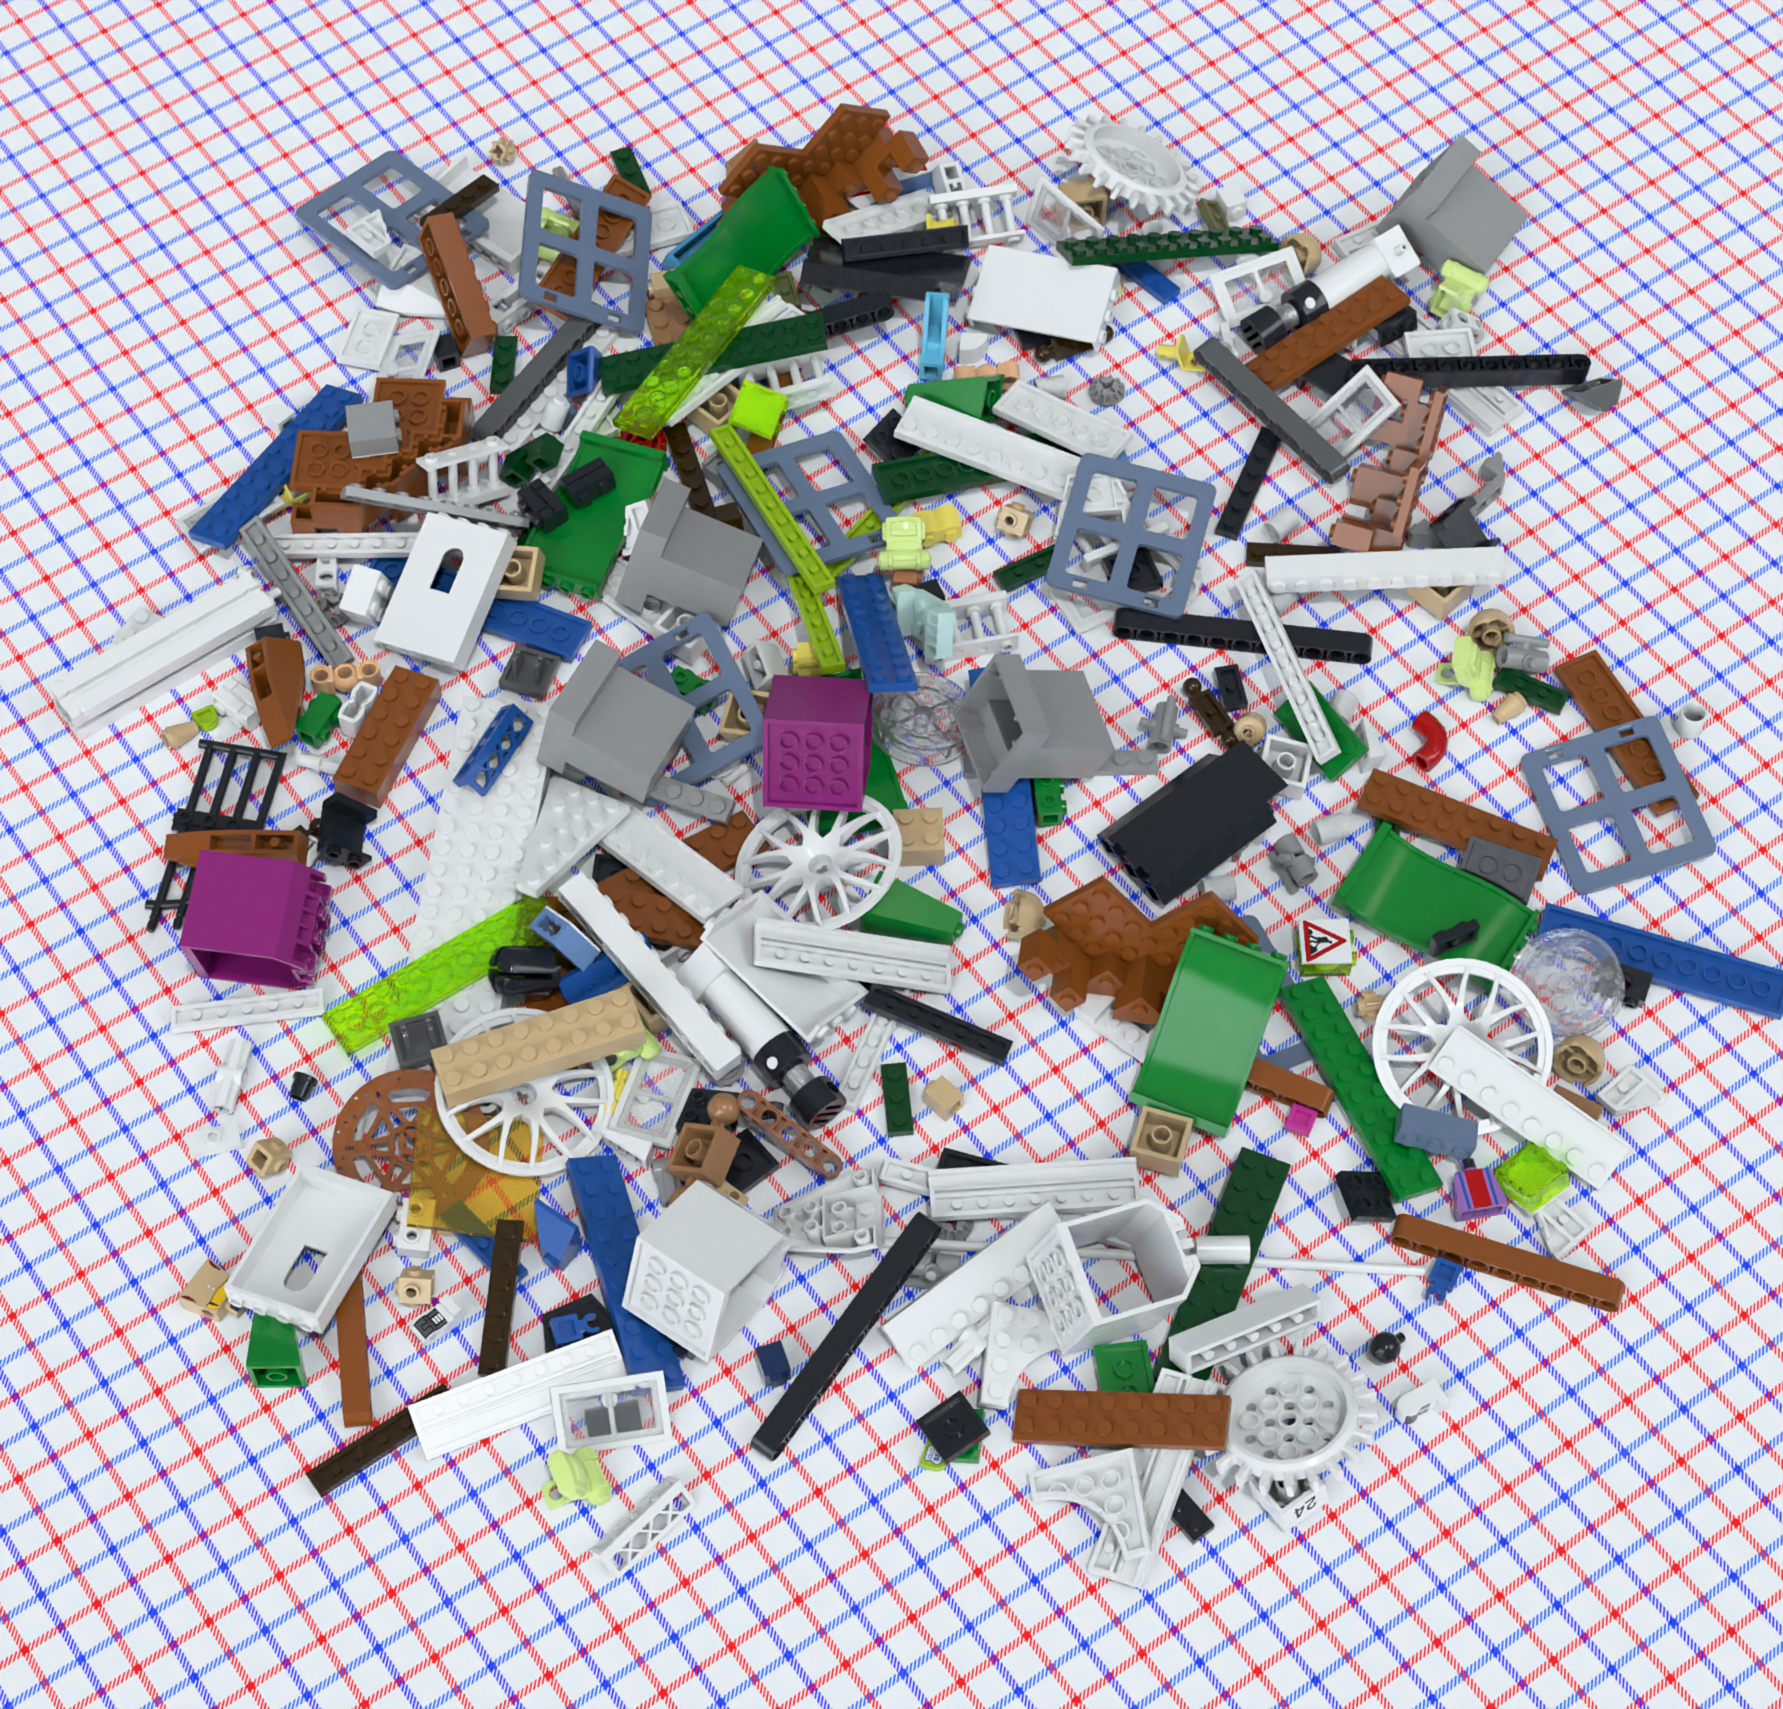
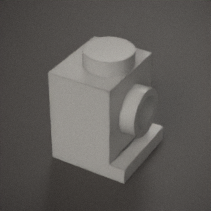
(710, 469)

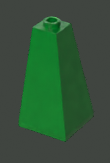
(966, 395)
(912, 916)
(274, 1355)

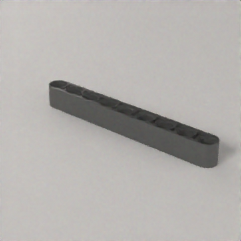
(534, 378)
(1271, 410)

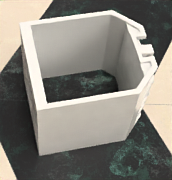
(704, 1269)
(1066, 1289)

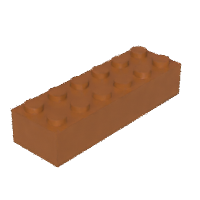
(457, 284)
(387, 736)

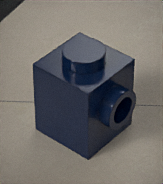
(773, 1364)

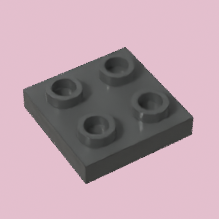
(530, 672)
(416, 1037)

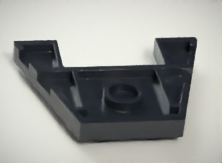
(582, 1307)

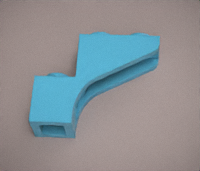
(934, 336)

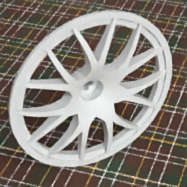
(821, 860)
(1440, 1033)
(539, 1100)

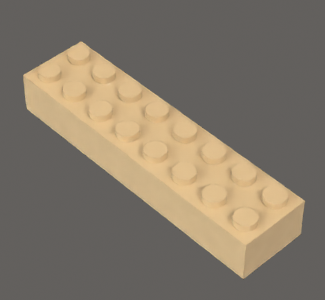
(538, 1046)

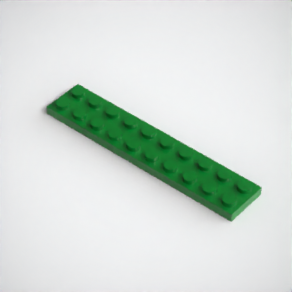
(1357, 1087)

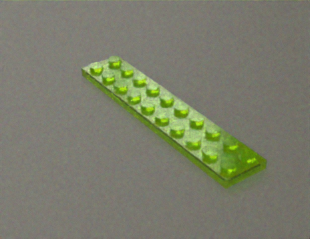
(694, 352)
(432, 976)

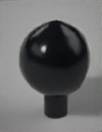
(1386, 1347)

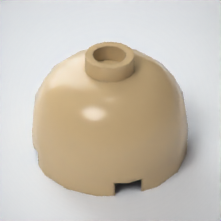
(1306, 249)
(1488, 629)
(1023, 915)
(1579, 1059)

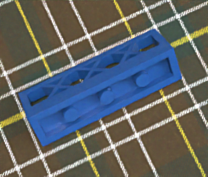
(485, 747)
(587, 983)

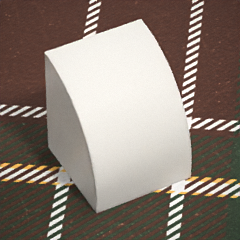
(972, 347)
(277, 417)

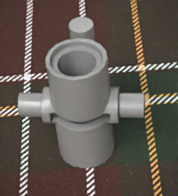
(1524, 653)
(1163, 726)
(1293, 863)
(932, 1269)

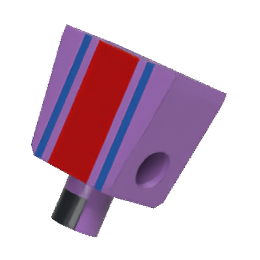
(1476, 1193)

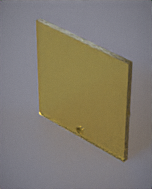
(461, 1194)

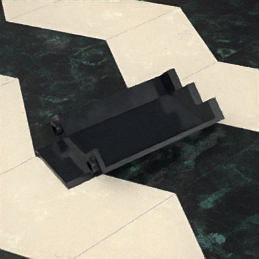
(899, 276)
(1195, 821)

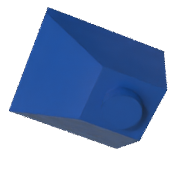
(583, 371)
(557, 1236)

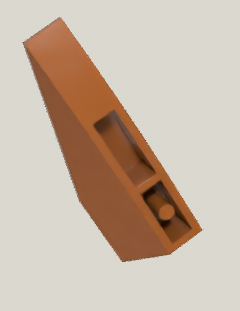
(276, 681)
(272, 844)

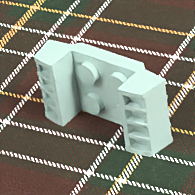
(925, 618)

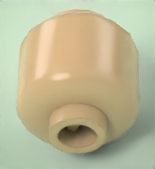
(1250, 728)

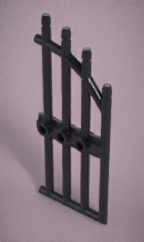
(190, 820)

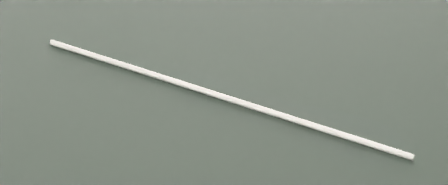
(1266, 1262)

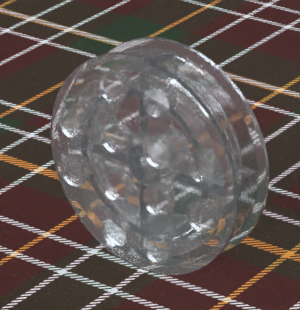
(920, 723)
(1573, 980)

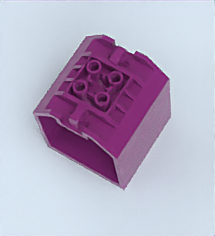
(817, 743)
(256, 920)

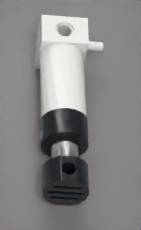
(1384, 255)
(763, 1036)

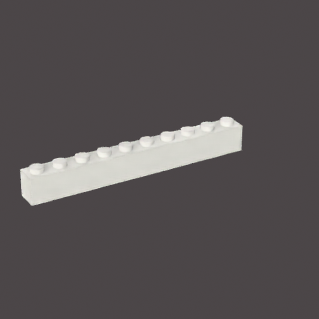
(1385, 570)
(649, 975)

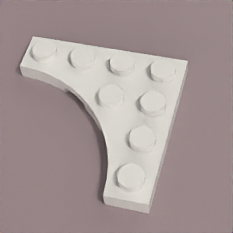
(1013, 1342)
(1108, 1487)

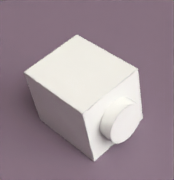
(1231, 202)

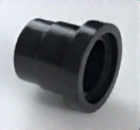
(302, 1086)

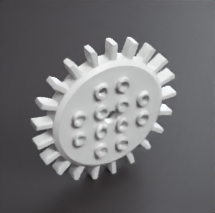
(1132, 164)
(1290, 1380)

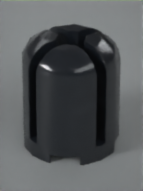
(524, 971)

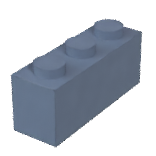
(1436, 1131)

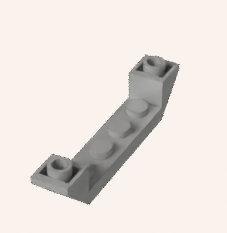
(1493, 474)

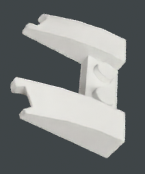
(1098, 1015)

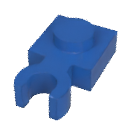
(1443, 1277)
(569, 1329)

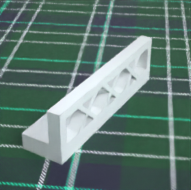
(637, 1519)

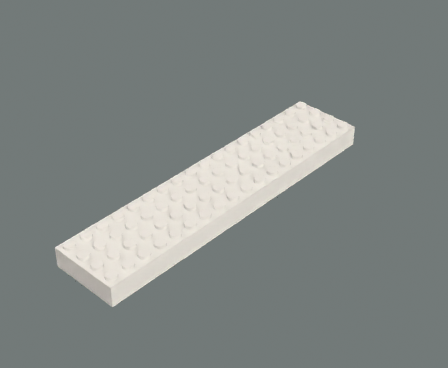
(478, 853)

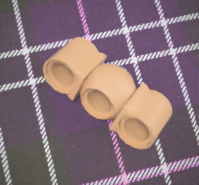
(1009, 368)
(337, 679)

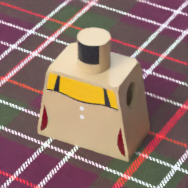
(207, 1295)

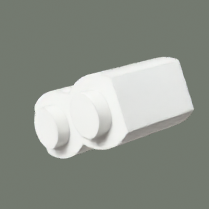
(356, 709)

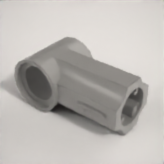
(666, 1181)

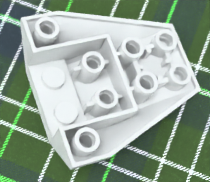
(417, 296)
(836, 1216)

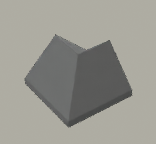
(1596, 393)

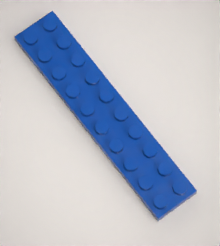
(270, 471)
(515, 620)
(875, 633)
(1010, 831)
(1680, 963)
(612, 1240)

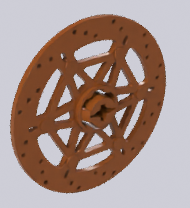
(358, 1106)

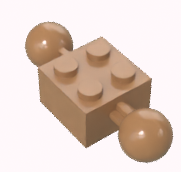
(706, 1150)

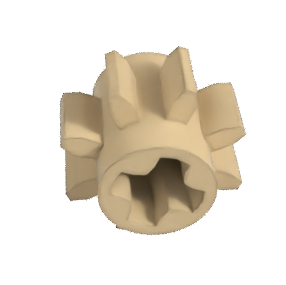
(497, 150)
(1368, 1005)

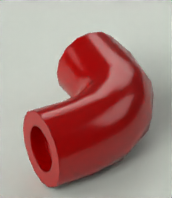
(1434, 738)

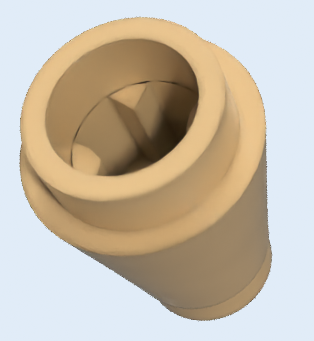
(1510, 707)
(178, 734)

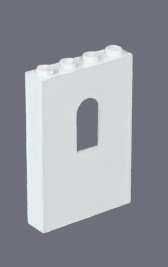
(442, 624)
(323, 1214)

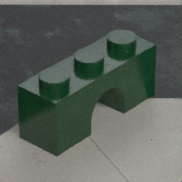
(539, 454)

